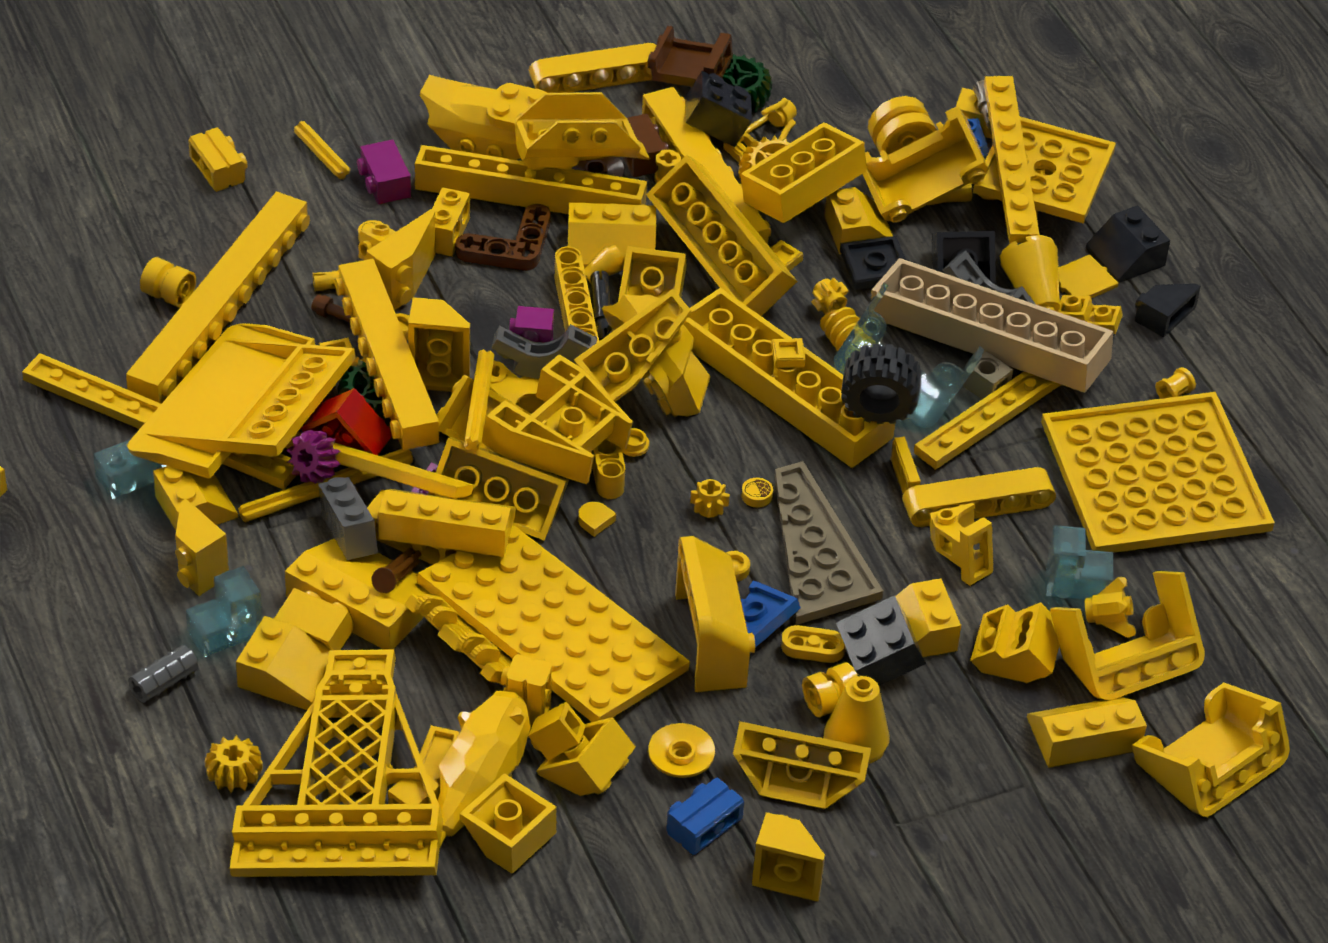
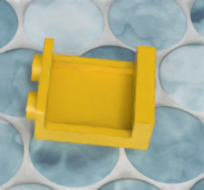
(454, 414)

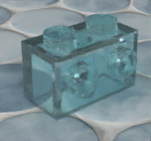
(122, 471)

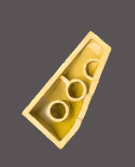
(630, 350)

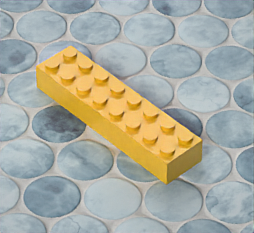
(808, 397)

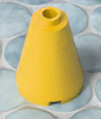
(1035, 269)
(860, 717)

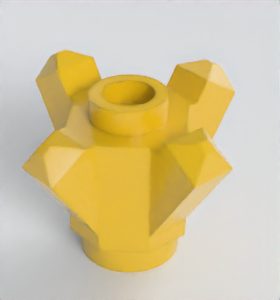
(1112, 608)

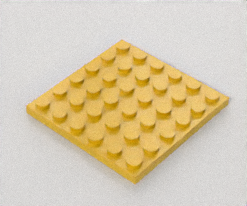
(1156, 473)

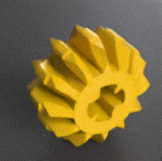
(233, 763)

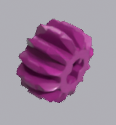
(313, 456)

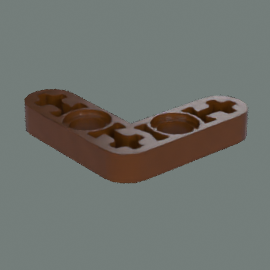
(513, 249)

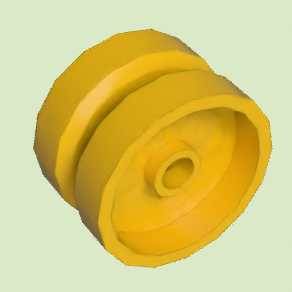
(899, 123)

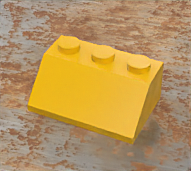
(602, 225)
(438, 343)
(1087, 730)

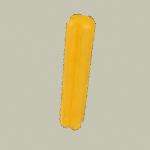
(321, 150)

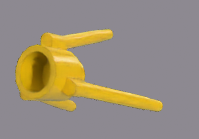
(779, 115)

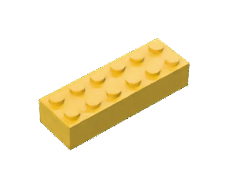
(720, 236)

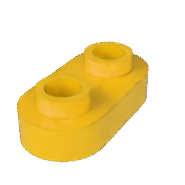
(813, 644)

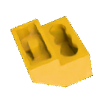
(1016, 643)

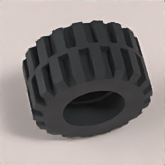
(881, 383)

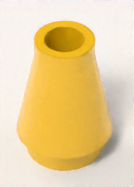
(607, 260)

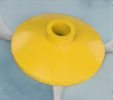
(685, 741)

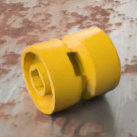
(167, 281)
(824, 690)

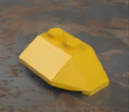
(799, 765)

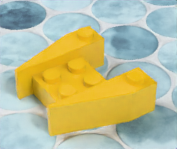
(564, 428)

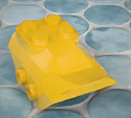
(477, 116)
(573, 128)
(676, 374)

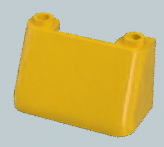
(925, 168)
(1221, 756)

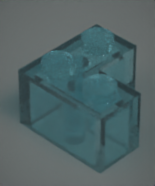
(1072, 568)
(228, 617)

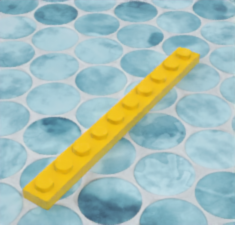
(136, 410)

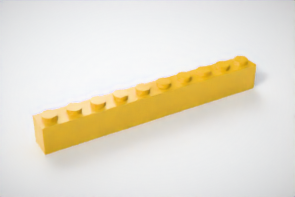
(218, 298)

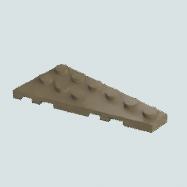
(820, 556)

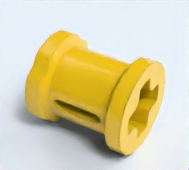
(666, 161)
(1179, 383)

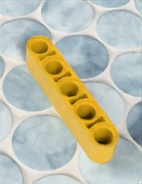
(592, 69)
(990, 493)

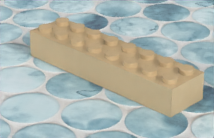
(1004, 326)

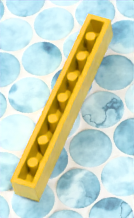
(669, 113)
(517, 185)
(387, 355)

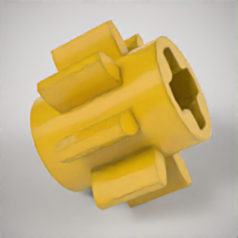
(829, 295)
(709, 498)

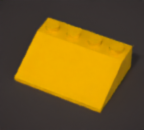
(376, 615)

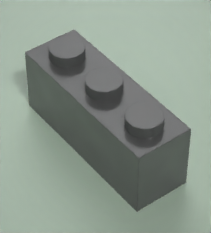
(348, 518)

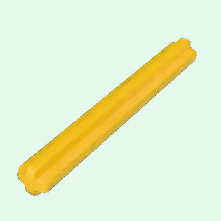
(479, 400)

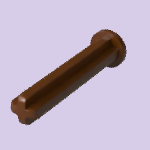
(386, 578)

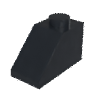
(1166, 306)

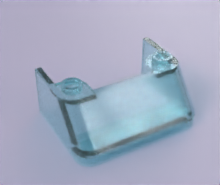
(935, 389)

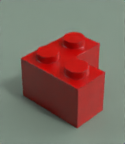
(350, 422)

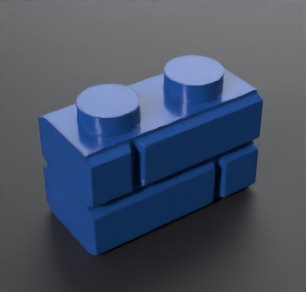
(704, 815)

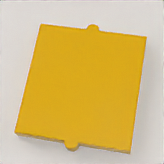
(1085, 278)

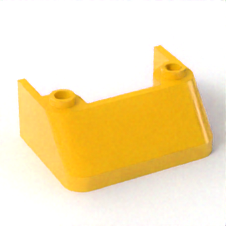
(723, 643)
(1167, 650)

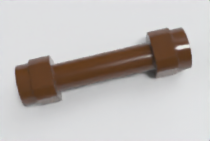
(324, 306)

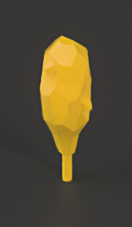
(485, 749)

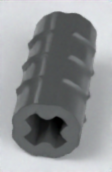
(163, 673)

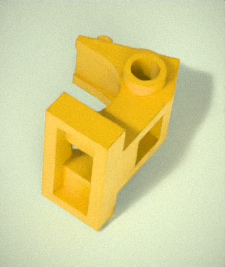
(956, 534)

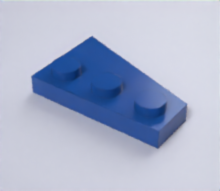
(766, 610)

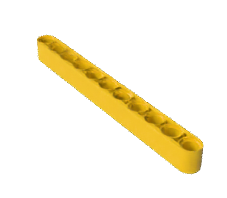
(578, 311)

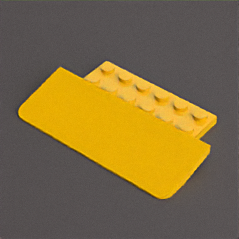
(241, 399)

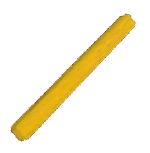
(308, 491)

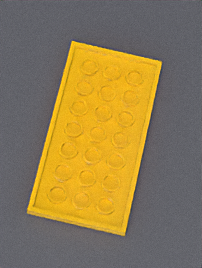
(550, 613)

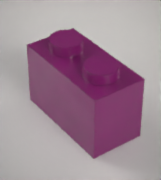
(384, 171)

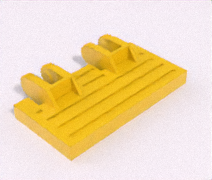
(460, 635)

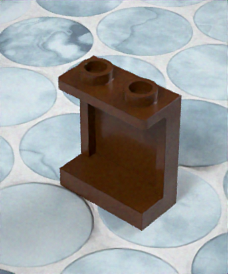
(683, 60)

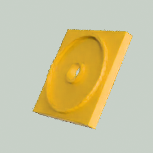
(1072, 157)

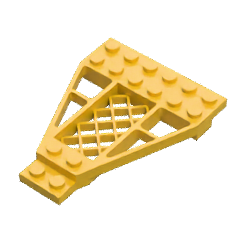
(352, 836)

